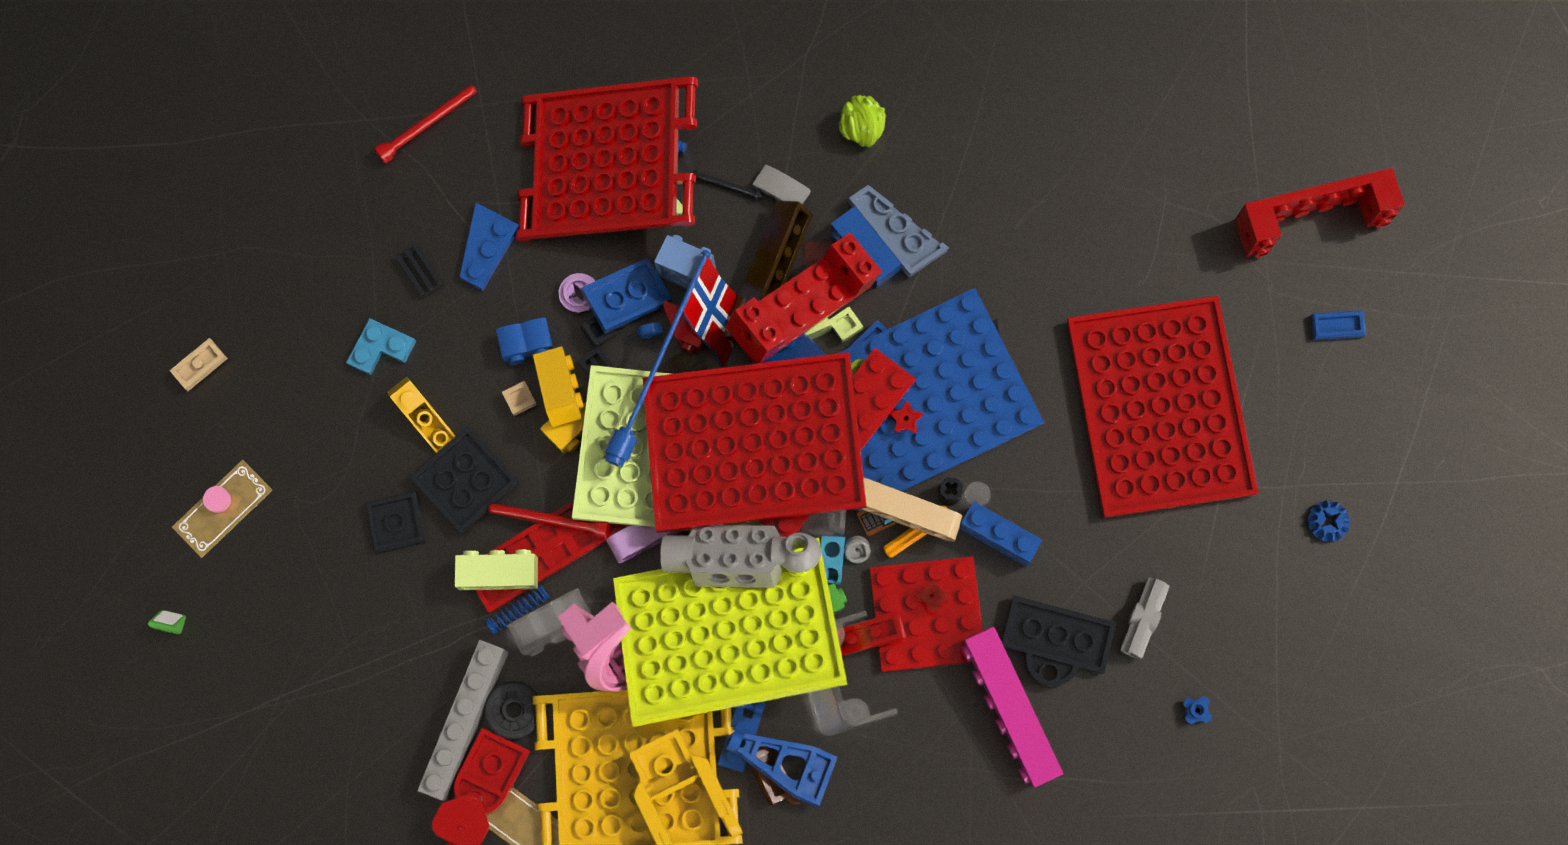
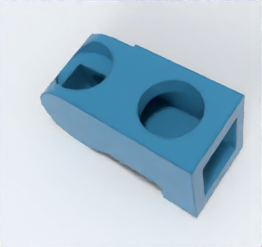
(832, 553)

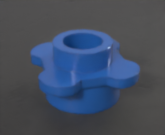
(1190, 706)

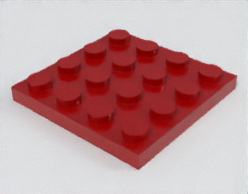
(931, 637)

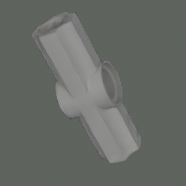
(1144, 618)

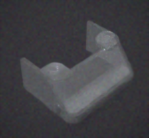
(829, 709)

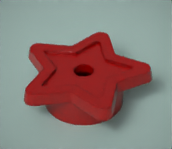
(901, 424)

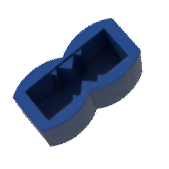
(524, 340)

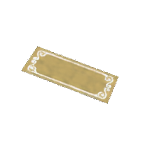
(204, 528)
(519, 821)

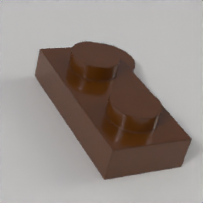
(771, 791)

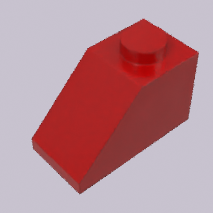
(683, 333)

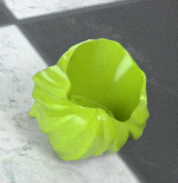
(862, 120)

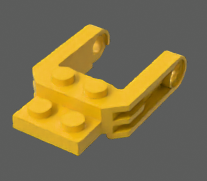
(668, 766)

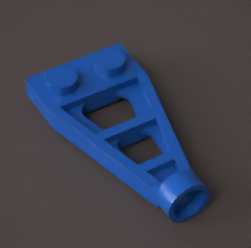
(815, 773)

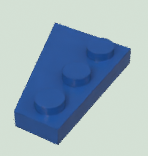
(486, 245)

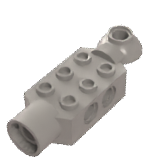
(738, 555)

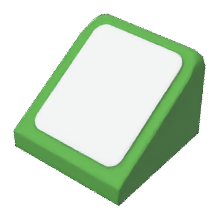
(168, 622)

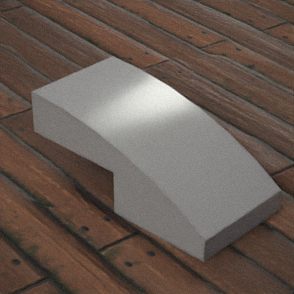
(780, 185)

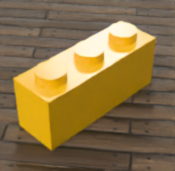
(558, 386)

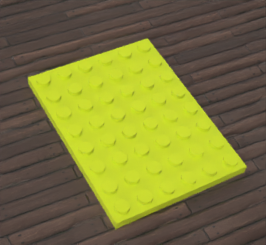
(725, 645)

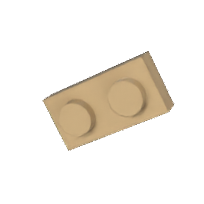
(198, 364)

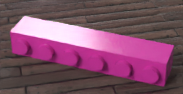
(1012, 707)

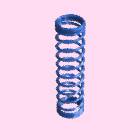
(492, 625)

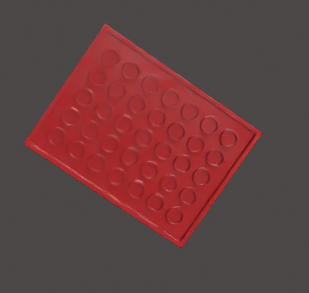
(1161, 407)
(754, 443)

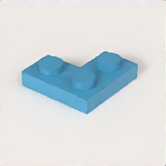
(377, 340)

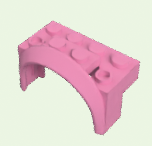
(598, 645)

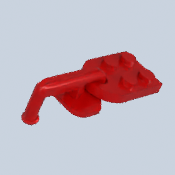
(487, 771)

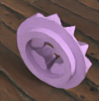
(567, 290)

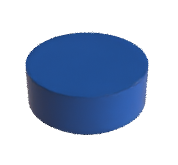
(649, 330)

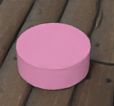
(217, 499)

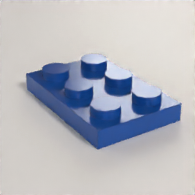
(626, 295)

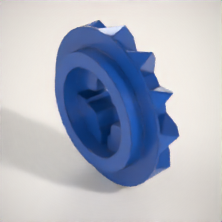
(1317, 518)

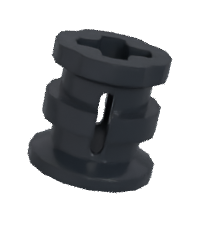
(950, 499)

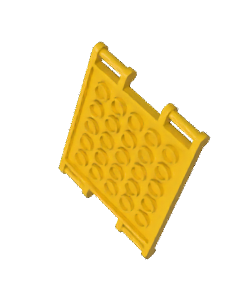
(600, 780)

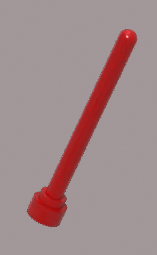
(387, 150)
(599, 529)

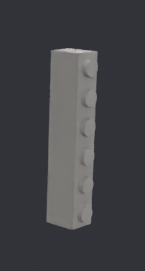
(463, 721)

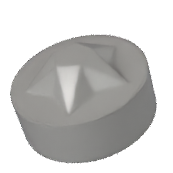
(857, 549)

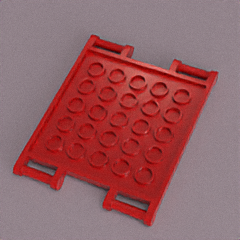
(606, 159)

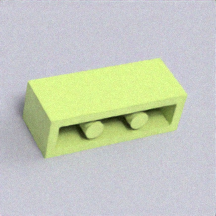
(496, 570)

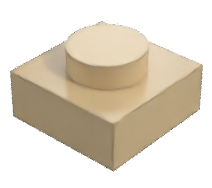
(519, 398)

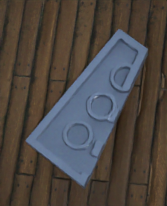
(906, 240)

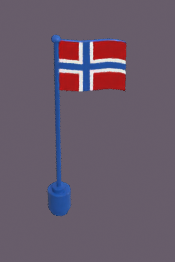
(707, 310)

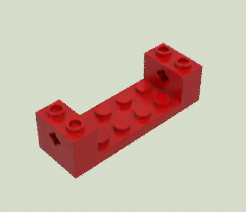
(1375, 192)
(803, 300)

